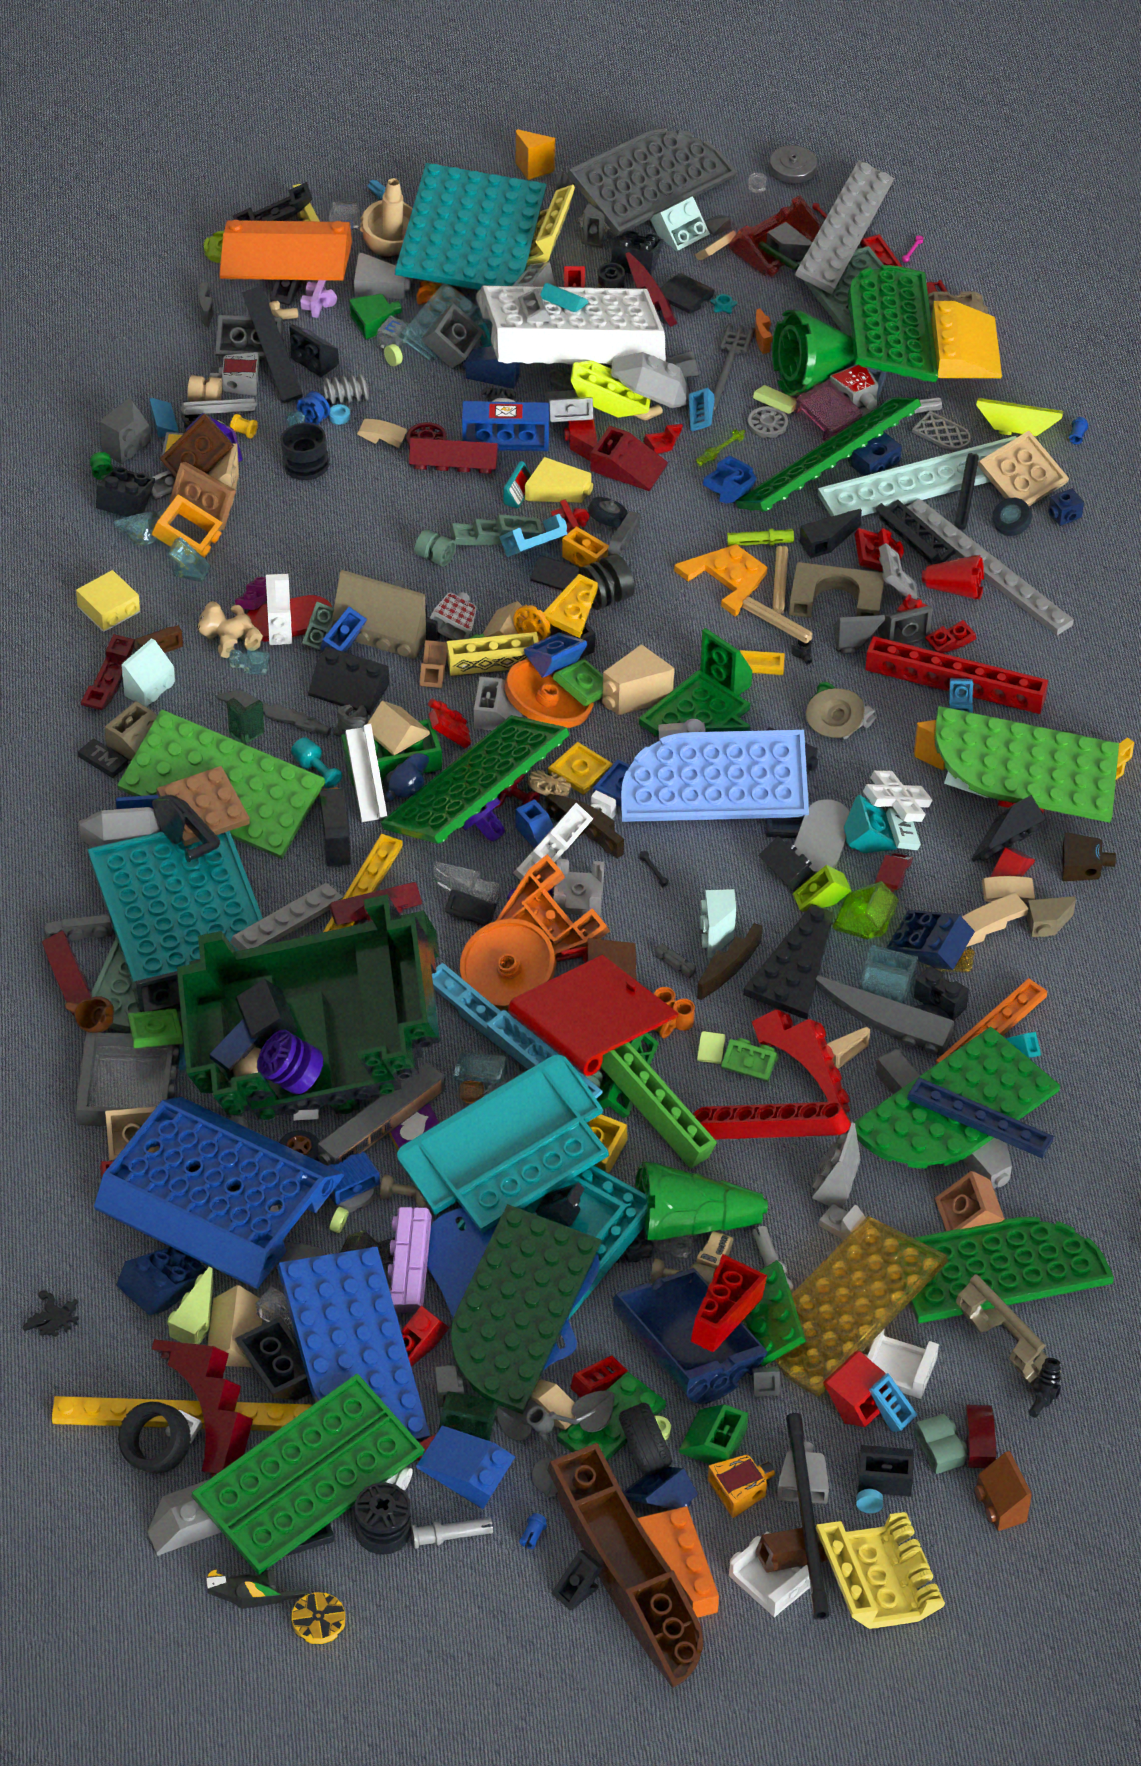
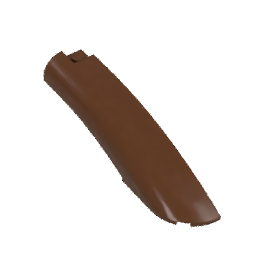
(632, 1567)

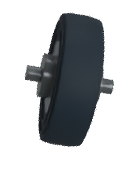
(607, 511)

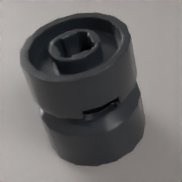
(611, 276)

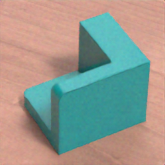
(1027, 1044)

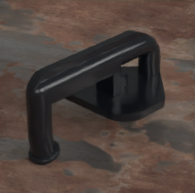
(172, 817)

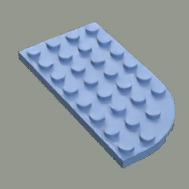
(718, 777)

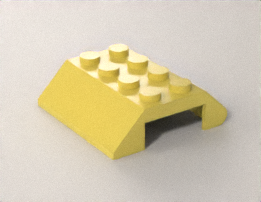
(549, 226)
(879, 1575)

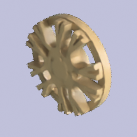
(548, 784)

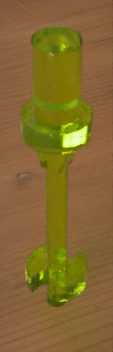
(711, 453)

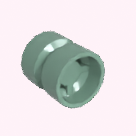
(436, 548)

